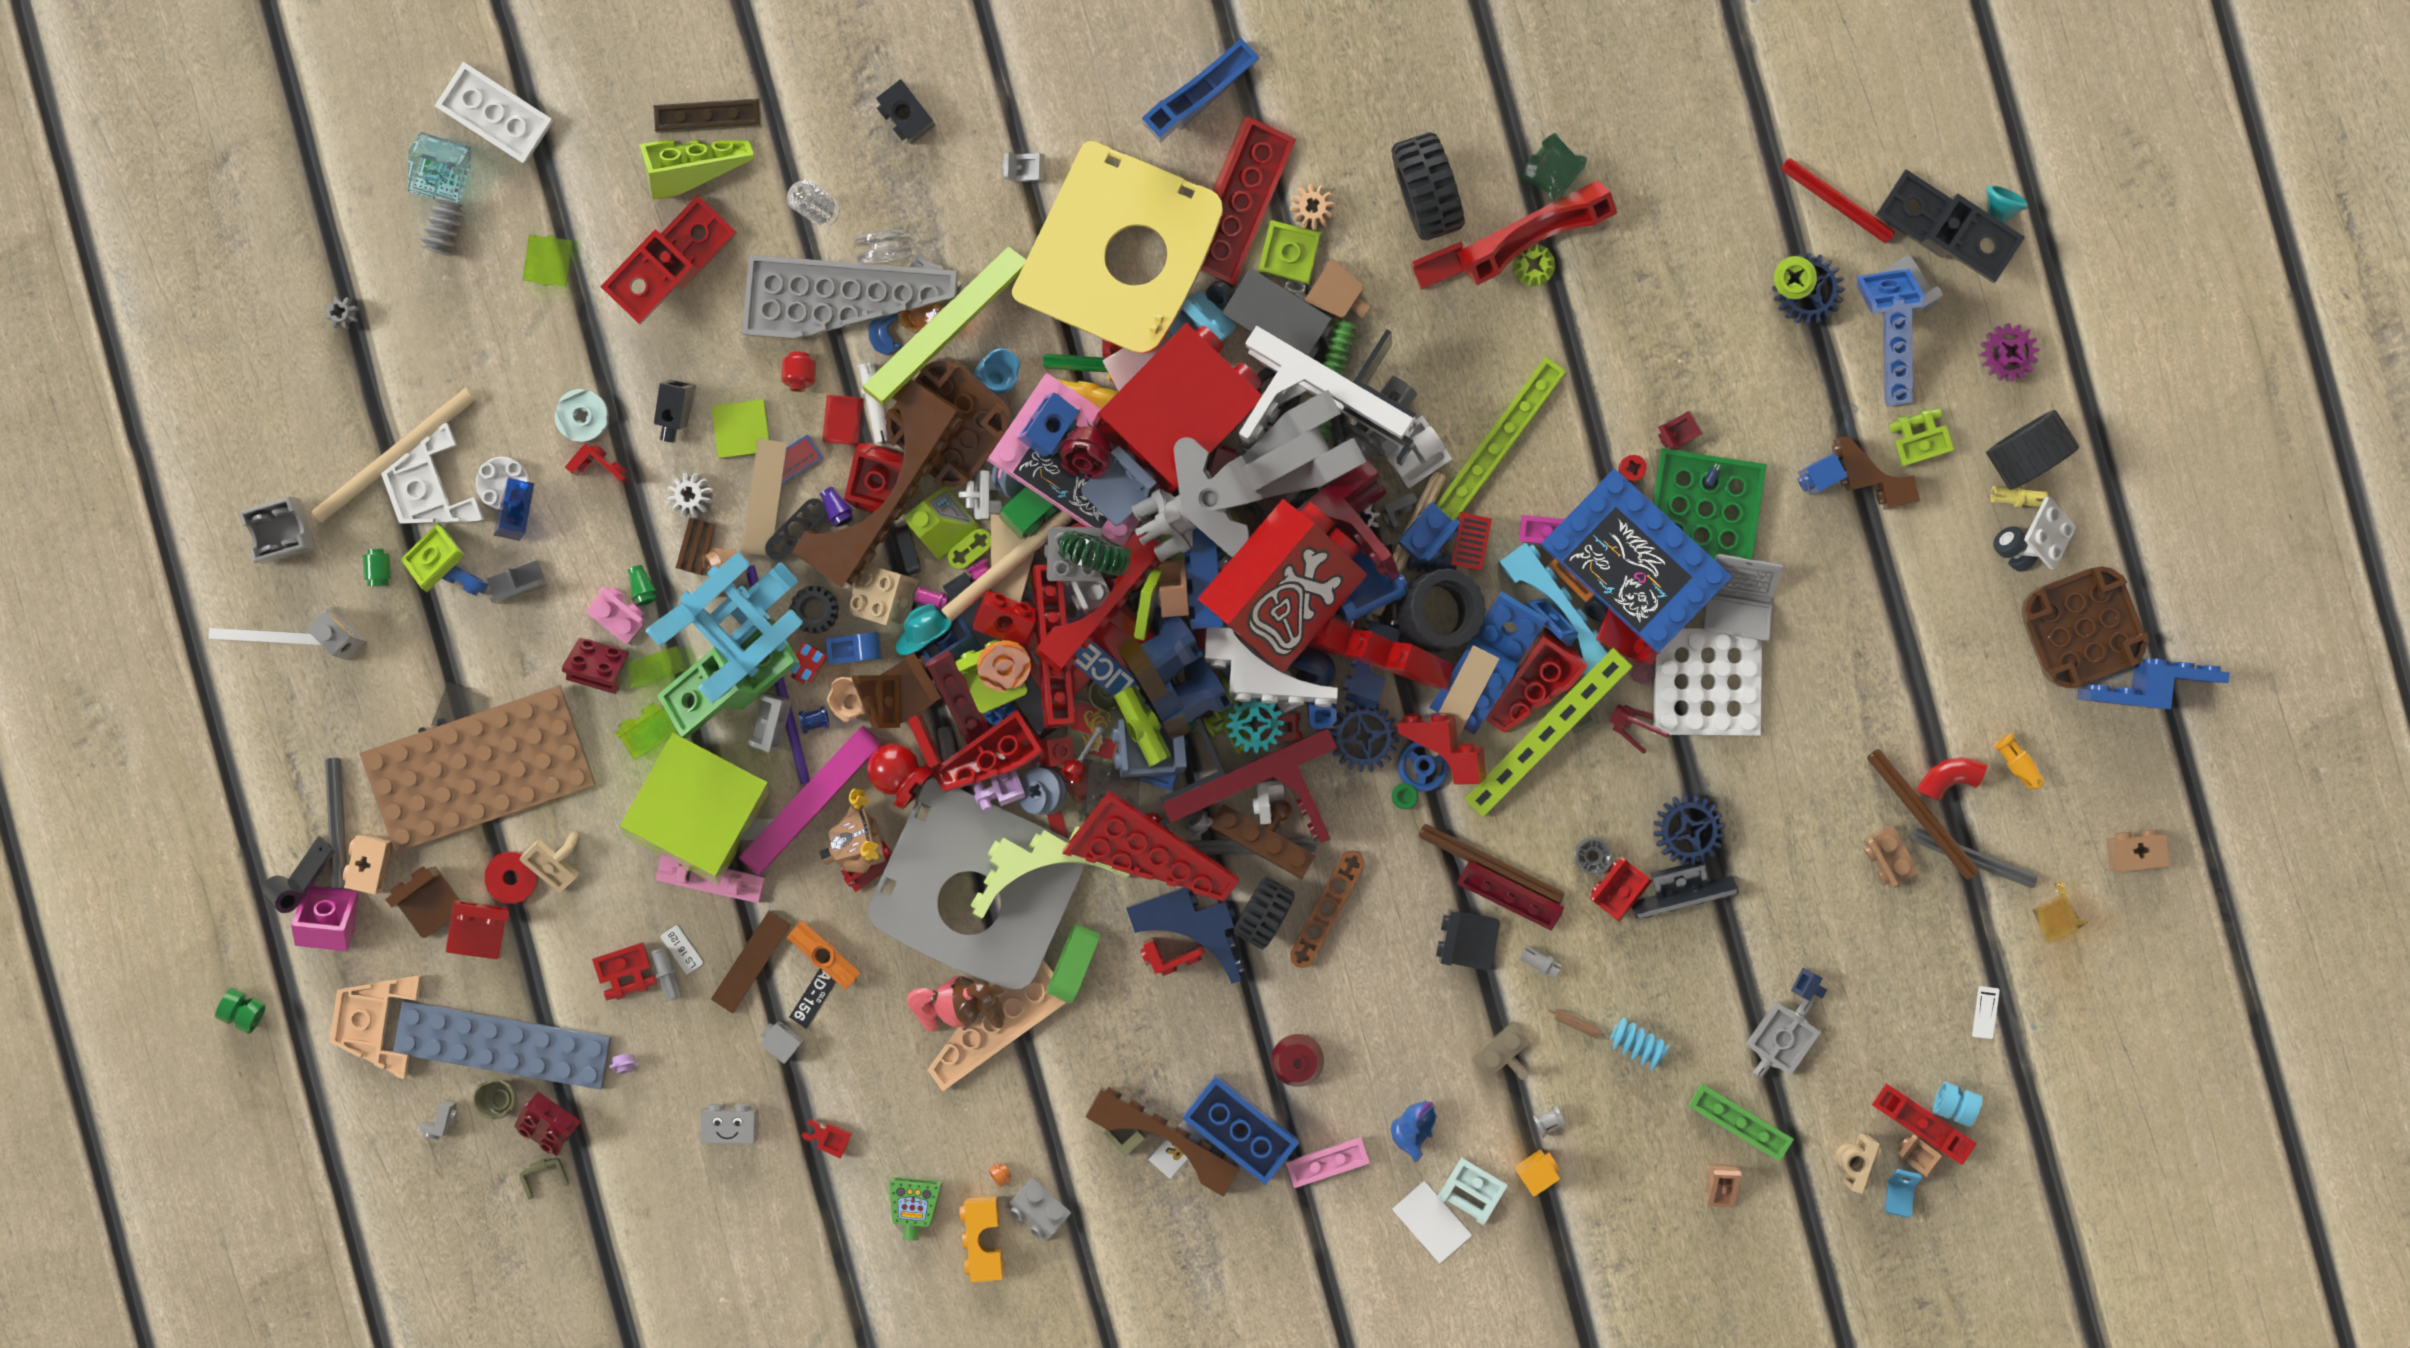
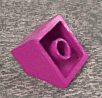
(325, 919)

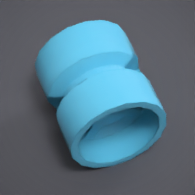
(1961, 1105)

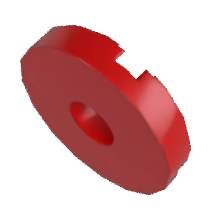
(496, 882)

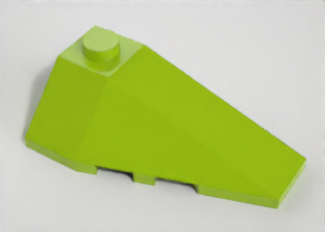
(681, 167)

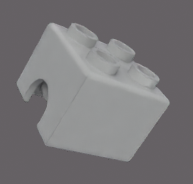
(277, 530)

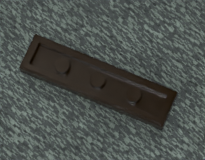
(707, 115)

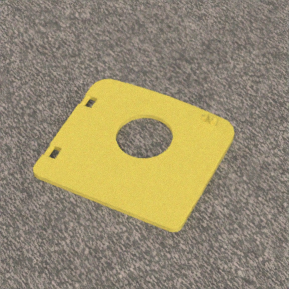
(1068, 265)

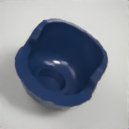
(1315, 667)

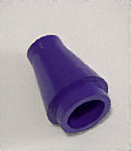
(837, 509)

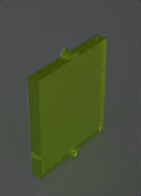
(547, 260)

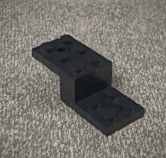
(1950, 226)

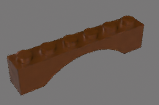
(1115, 1113)

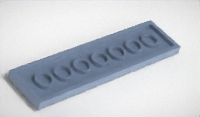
(502, 1044)

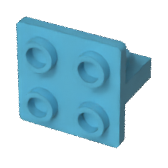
(1199, 312)

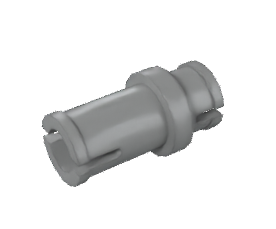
(1540, 962)

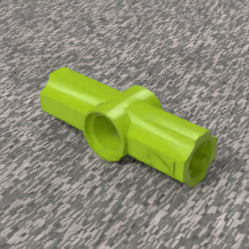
(1142, 725)

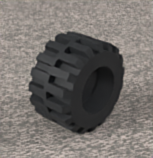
(1264, 912)

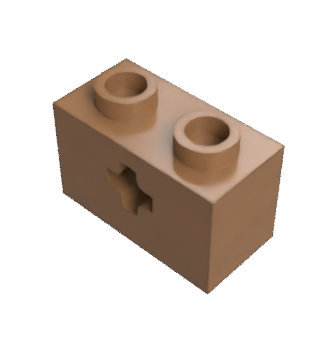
(2153, 853)

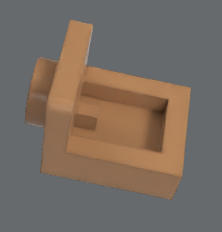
(1919, 1155)

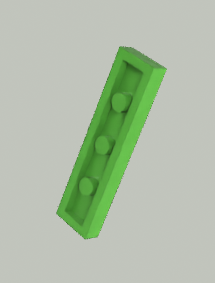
(1740, 1122)

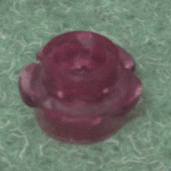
(1642, 678)

